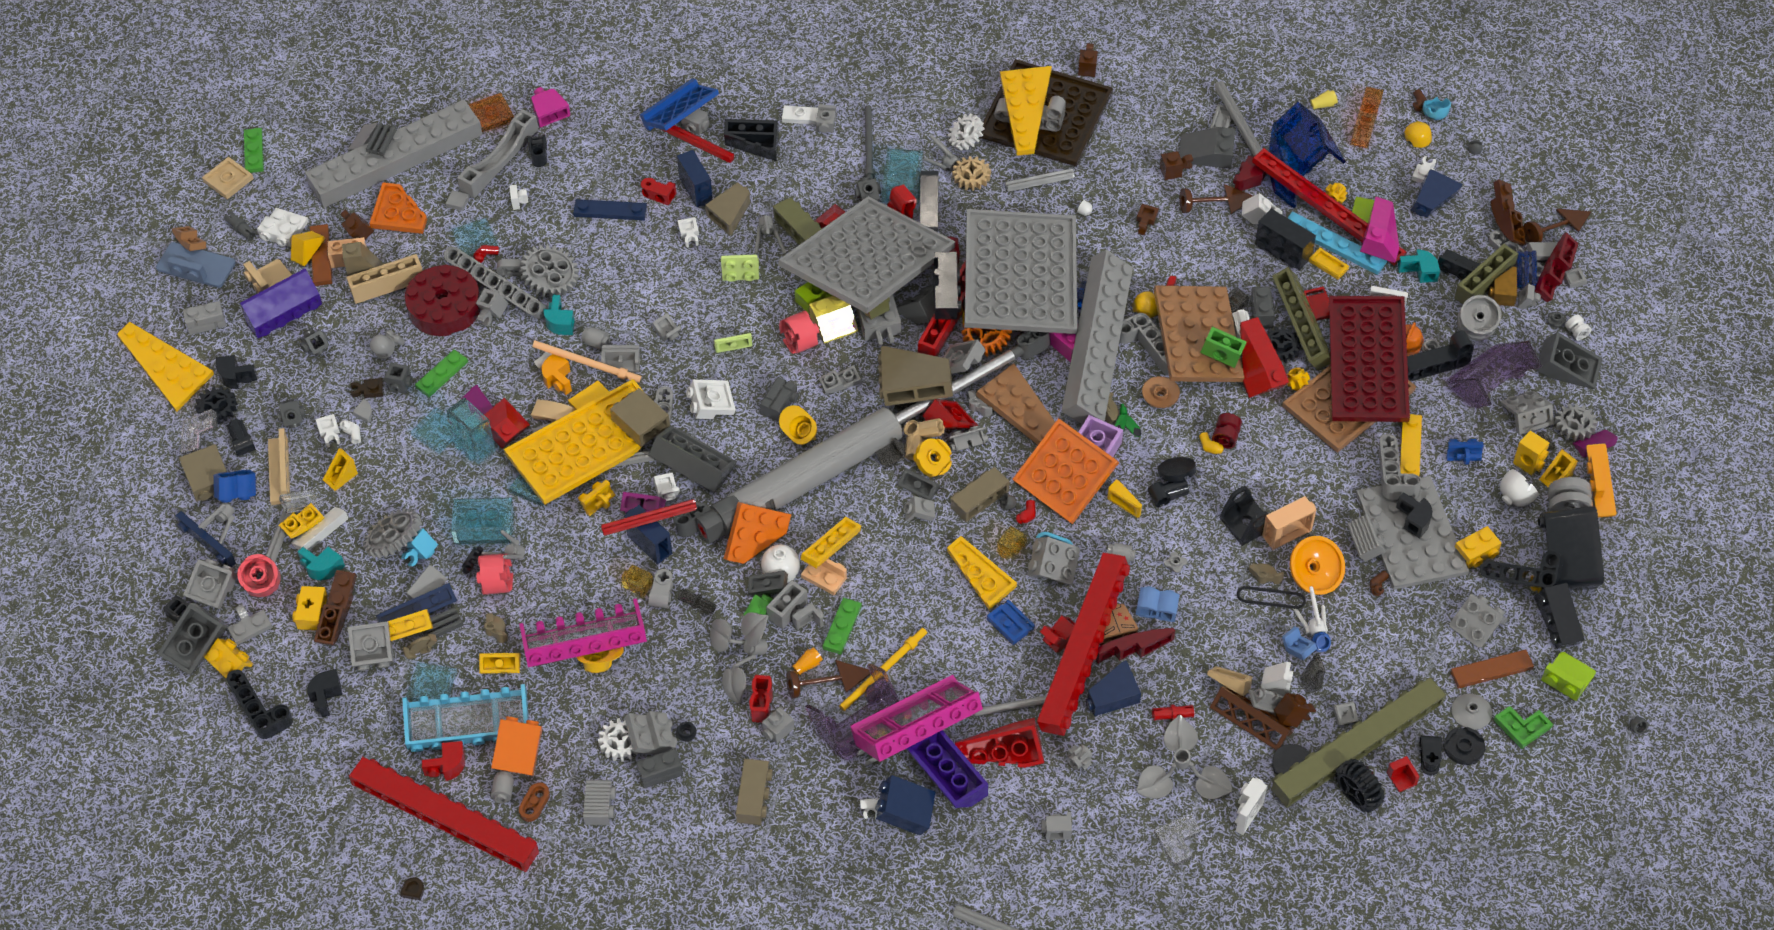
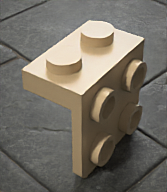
(266, 275)

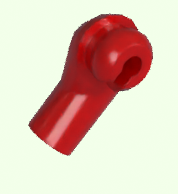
(482, 252)
(1028, 514)

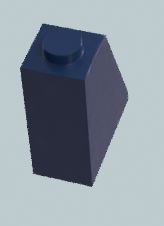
(1434, 193)
(1114, 691)

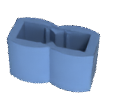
(1157, 604)

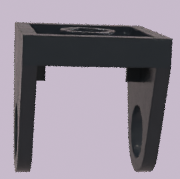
(1240, 509)

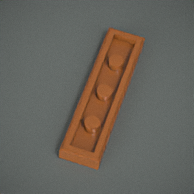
(320, 261)
(1492, 669)

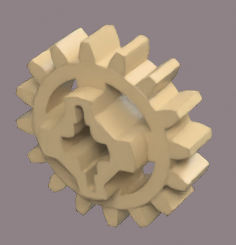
(964, 177)

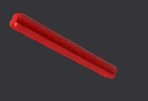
(701, 143)
(648, 517)

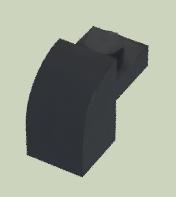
(232, 374)
(1418, 514)
(322, 687)

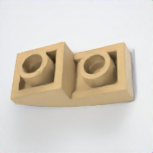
(550, 410)

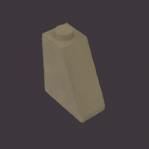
(729, 207)
(358, 258)

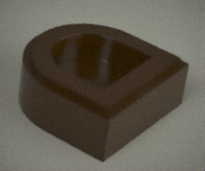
(413, 889)

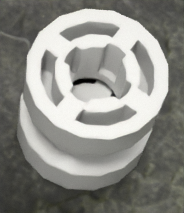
(1578, 327)

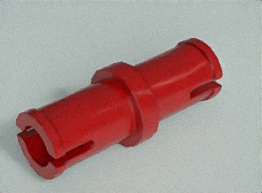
(1172, 712)

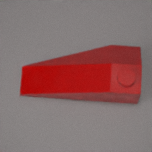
(1011, 743)

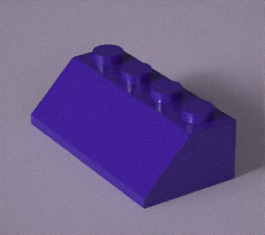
(281, 303)
(950, 770)

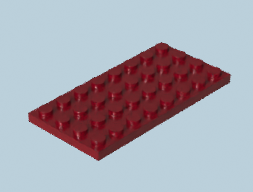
(1368, 359)

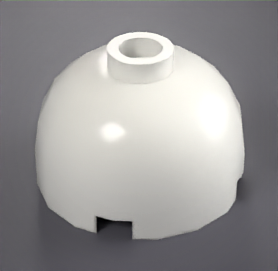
(1517, 490)
(781, 558)

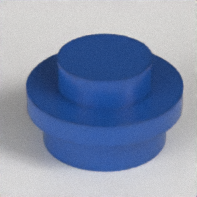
(1322, 641)

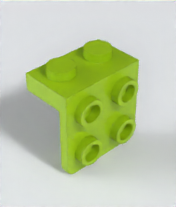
(1568, 675)

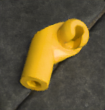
(1210, 446)

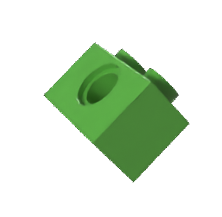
(1223, 347)

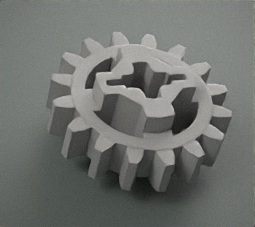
(1575, 422)

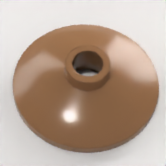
(1162, 386)

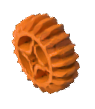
(999, 338)

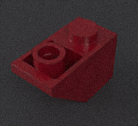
(1249, 175)

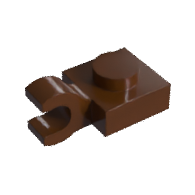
(1146, 215)

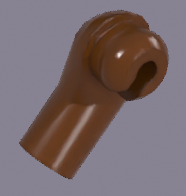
(1376, 583)

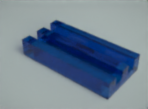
(1526, 254)

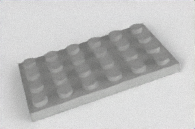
(1407, 557)

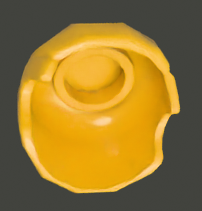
(1418, 134)
(1145, 304)

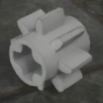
(1079, 757)

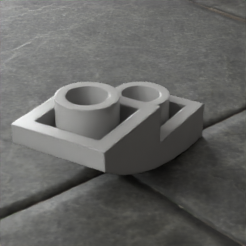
(835, 382)

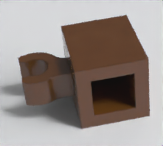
(1088, 61)
(1172, 164)
(356, 225)
(1293, 709)

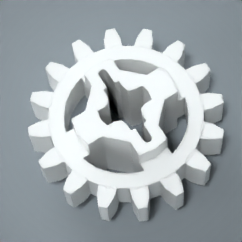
(966, 132)
(610, 739)

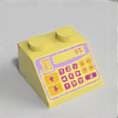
(833, 318)

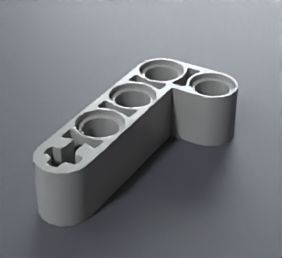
(1051, 118)
(1143, 329)
(1392, 480)

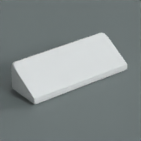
(313, 536)

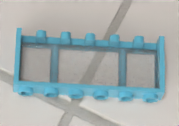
(461, 718)

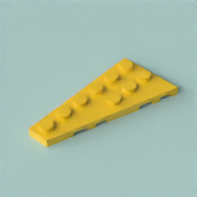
(1025, 101)
(167, 367)

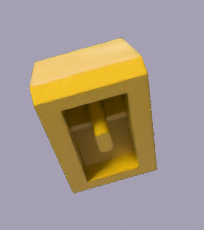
(304, 246)
(1561, 467)
(340, 470)

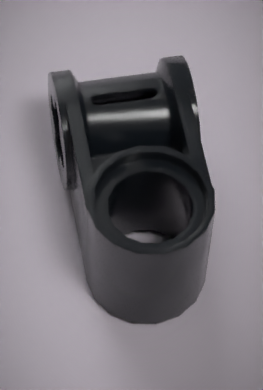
(538, 150)
(1430, 754)

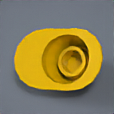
(798, 425)
(600, 661)

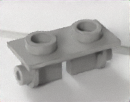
(974, 435)
(1265, 699)

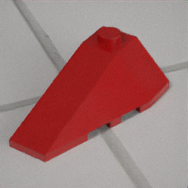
(1260, 361)

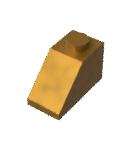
(1505, 288)

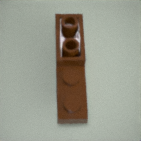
(1505, 215)
(336, 609)

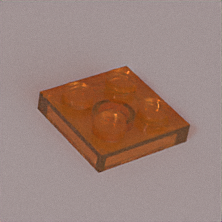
(492, 112)

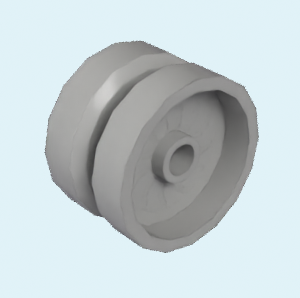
(1486, 310)
(1569, 494)

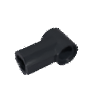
(240, 438)
(1164, 493)

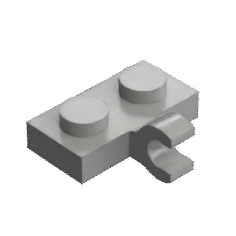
(249, 625)

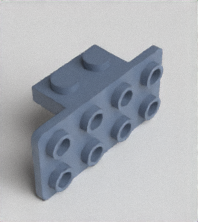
(196, 265)

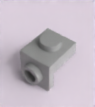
(666, 328)
(919, 508)
(806, 615)

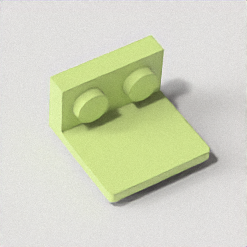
(740, 267)

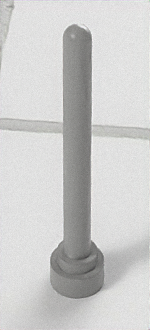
(1011, 706)

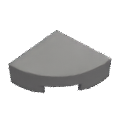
(363, 411)

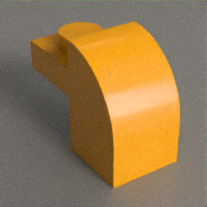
(554, 372)

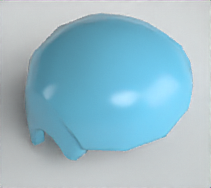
(1436, 109)

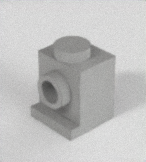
(826, 118)
(1057, 827)

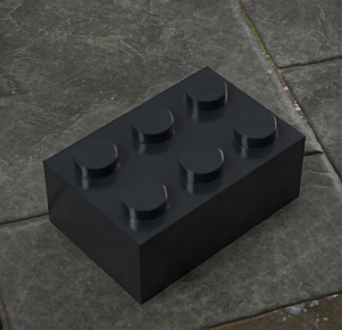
(1285, 239)

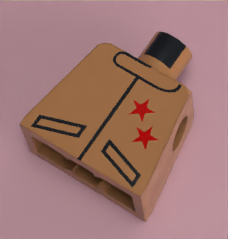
(1120, 624)

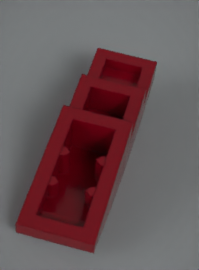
(1555, 267)
(1140, 642)

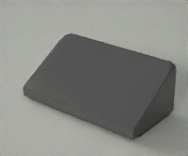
(918, 484)

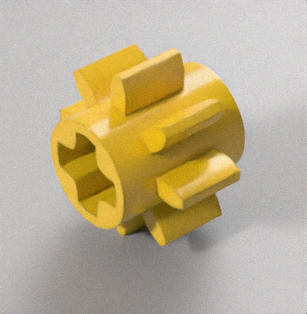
(1337, 192)
(1297, 378)

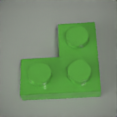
(1520, 730)

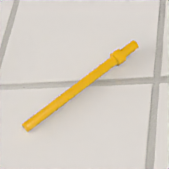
(909, 644)

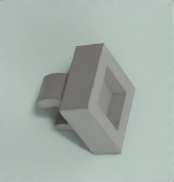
(1528, 297)

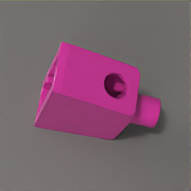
(549, 106)

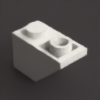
(1256, 207)
(1277, 678)

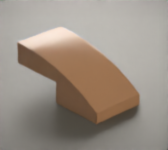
(188, 238)

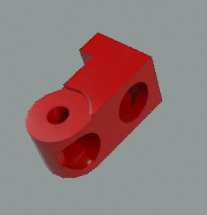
(658, 191)

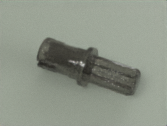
(696, 601)

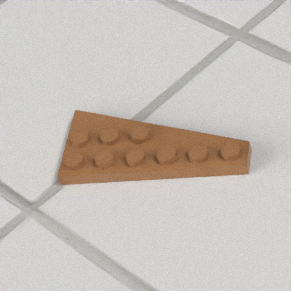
(1017, 403)

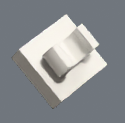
(518, 196)
(868, 804)

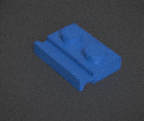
(1010, 622)

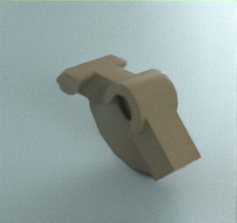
(1112, 410)
(1266, 573)
(495, 627)
(420, 645)

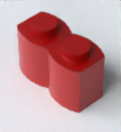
(902, 200)
(761, 698)

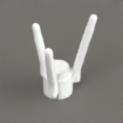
(1316, 624)

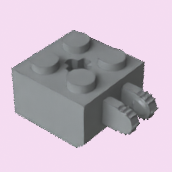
(881, 326)

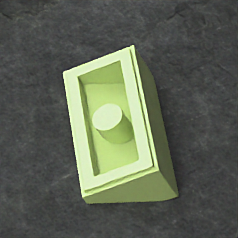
(733, 343)

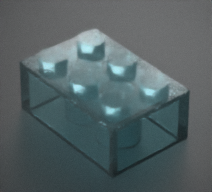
(900, 169)
(470, 431)
(482, 520)

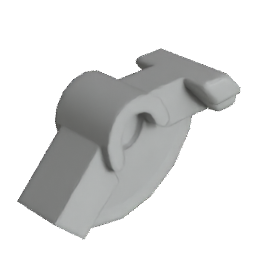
(976, 404)

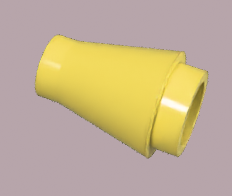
(1324, 100)

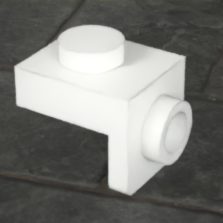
(666, 486)

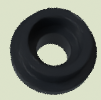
(686, 726)

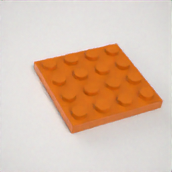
(1065, 471)

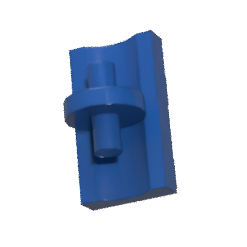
(1464, 451)

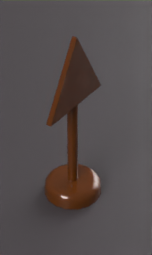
(1233, 196)
(1575, 218)
(849, 675)

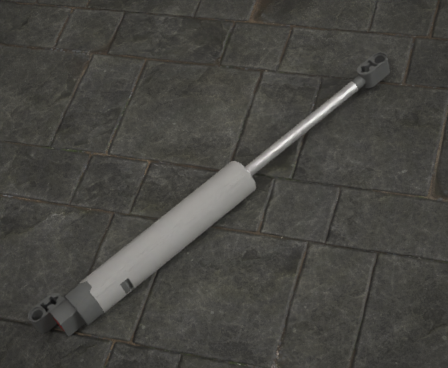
(833, 454)

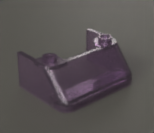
(1491, 370)
(840, 736)

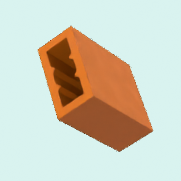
(517, 746)

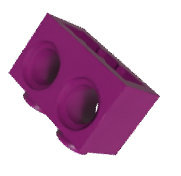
(647, 502)

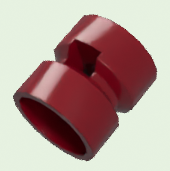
(1227, 430)

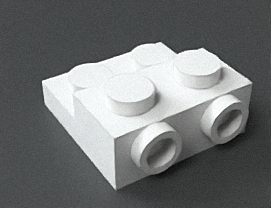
(281, 227)
(710, 398)
(1250, 803)

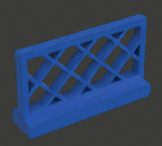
(677, 105)

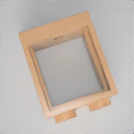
(1289, 522)

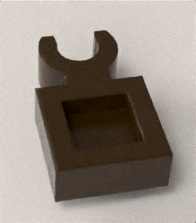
(370, 388)

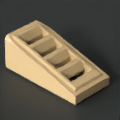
(1233, 680)

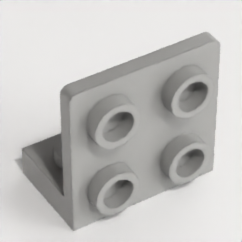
(1530, 411)

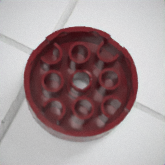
(442, 300)

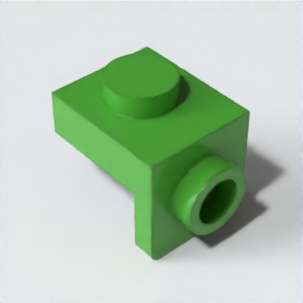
(759, 604)

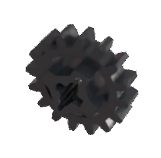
(1285, 343)
(219, 400)

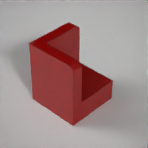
(1402, 774)

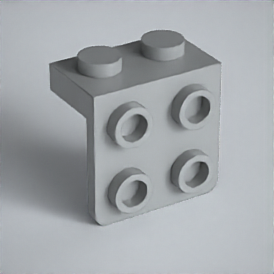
(1053, 560)
(1477, 620)

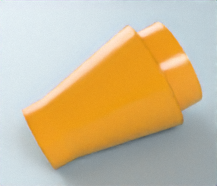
(807, 661)

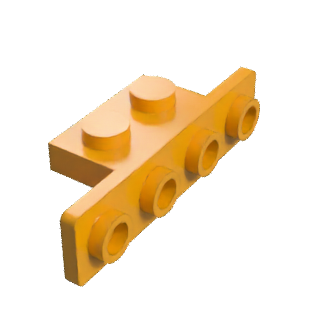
(1600, 480)

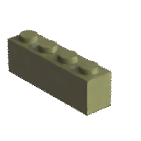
(1484, 275)

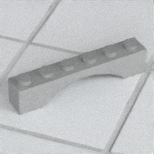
(478, 176)

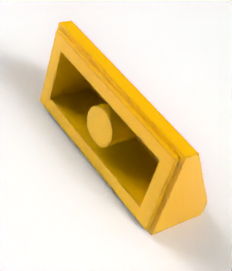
(499, 663)

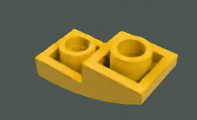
(302, 522)

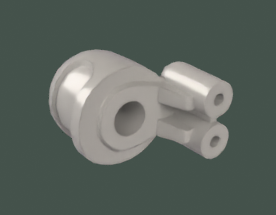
(384, 345)

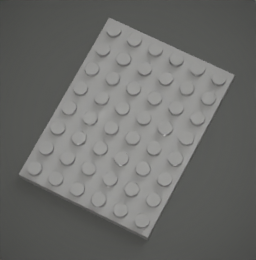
(866, 254)
(1020, 271)

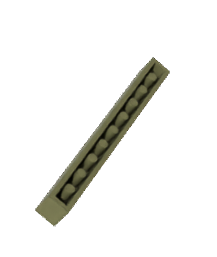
(802, 227)
(1357, 742)

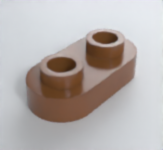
(534, 803)

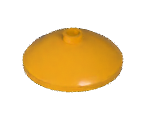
(1326, 561)

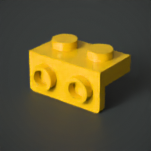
(1479, 547)
(227, 657)

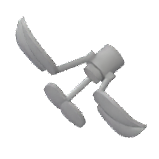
(752, 628)
(1182, 738)

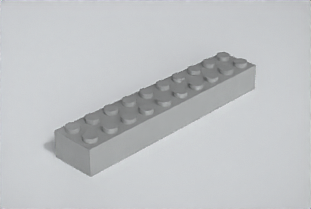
(408, 148)
(1097, 338)

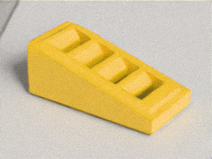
(1123, 498)

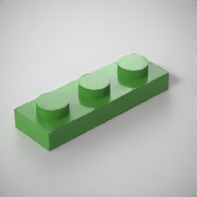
(253, 150)
(441, 373)
(842, 626)

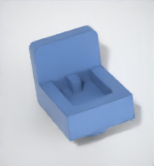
(1298, 645)

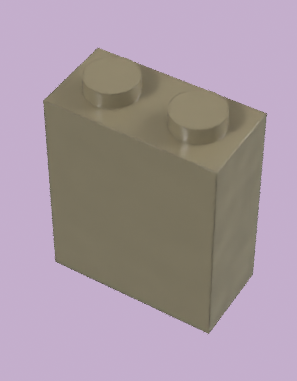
(639, 417)
(199, 470)

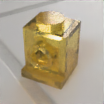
(1011, 542)
(637, 580)

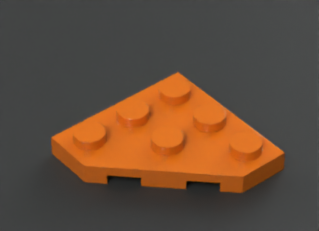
(397, 211)
(753, 531)

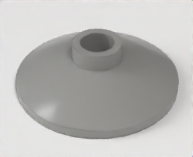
(1470, 718)

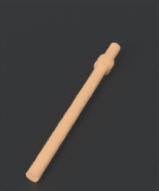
(622, 373)

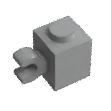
(491, 305)
(777, 725)

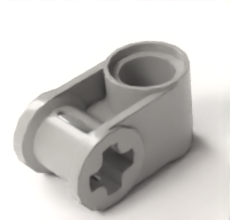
(661, 591)

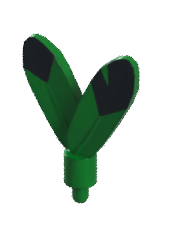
(1125, 420)

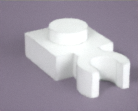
(1421, 170)
(689, 230)
(328, 429)

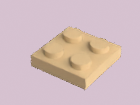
(227, 178)

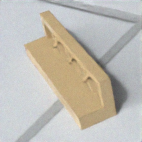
(278, 467)

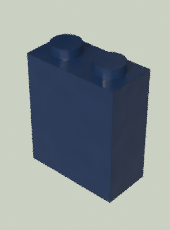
(694, 178)
(650, 538)
(905, 805)

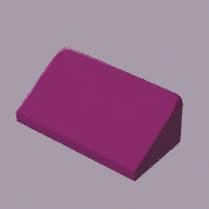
(478, 399)
(1601, 437)

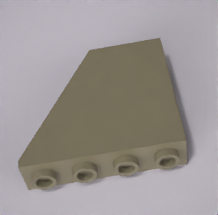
(912, 376)

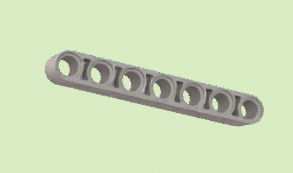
(489, 278)

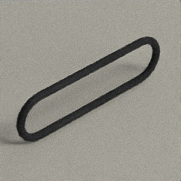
(1271, 604)

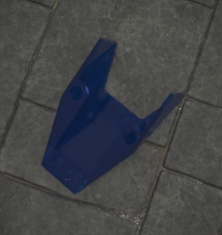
(1300, 143)

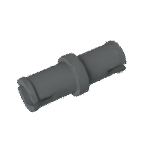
(240, 225)

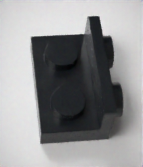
(1456, 264)

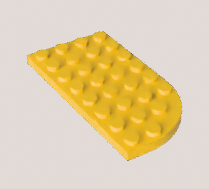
(574, 447)

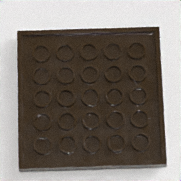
(1083, 110)

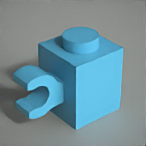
(420, 548)

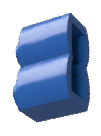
(234, 485)

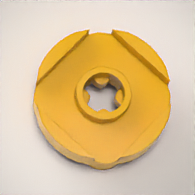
(923, 459)

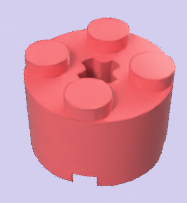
(799, 332)
(249, 571)
(494, 574)

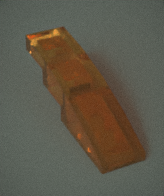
(1366, 117)

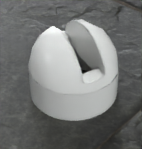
(1085, 208)

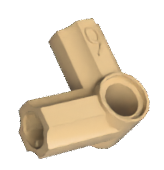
(918, 432)

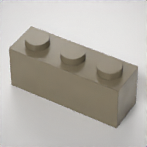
(979, 494)
(753, 792)

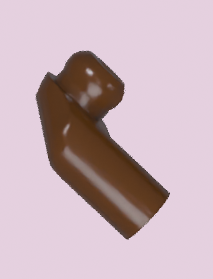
(1420, 98)

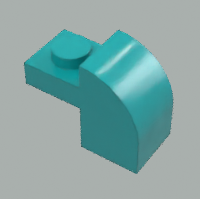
(1423, 263)
(559, 320)
(321, 566)

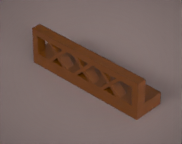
(1265, 717)

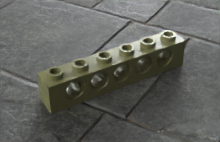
(1302, 318)

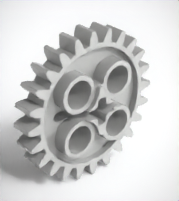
(555, 268)
(392, 533)

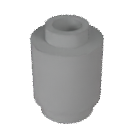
(595, 337)
(1123, 550)
(502, 787)

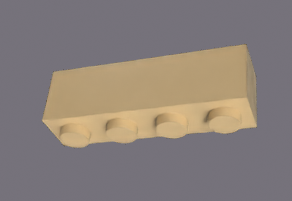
(383, 278)

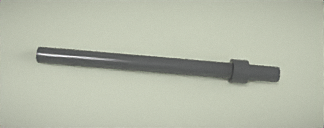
(869, 171)

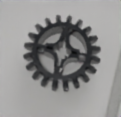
(1360, 785)

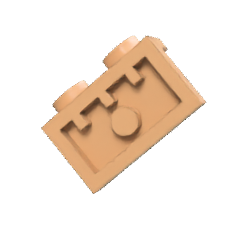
(827, 576)

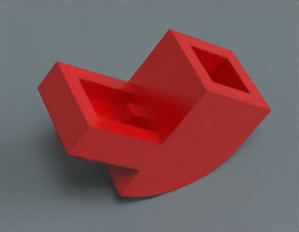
(1058, 635)
(450, 764)

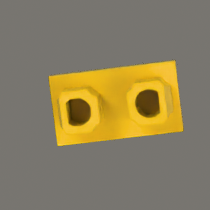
(597, 498)

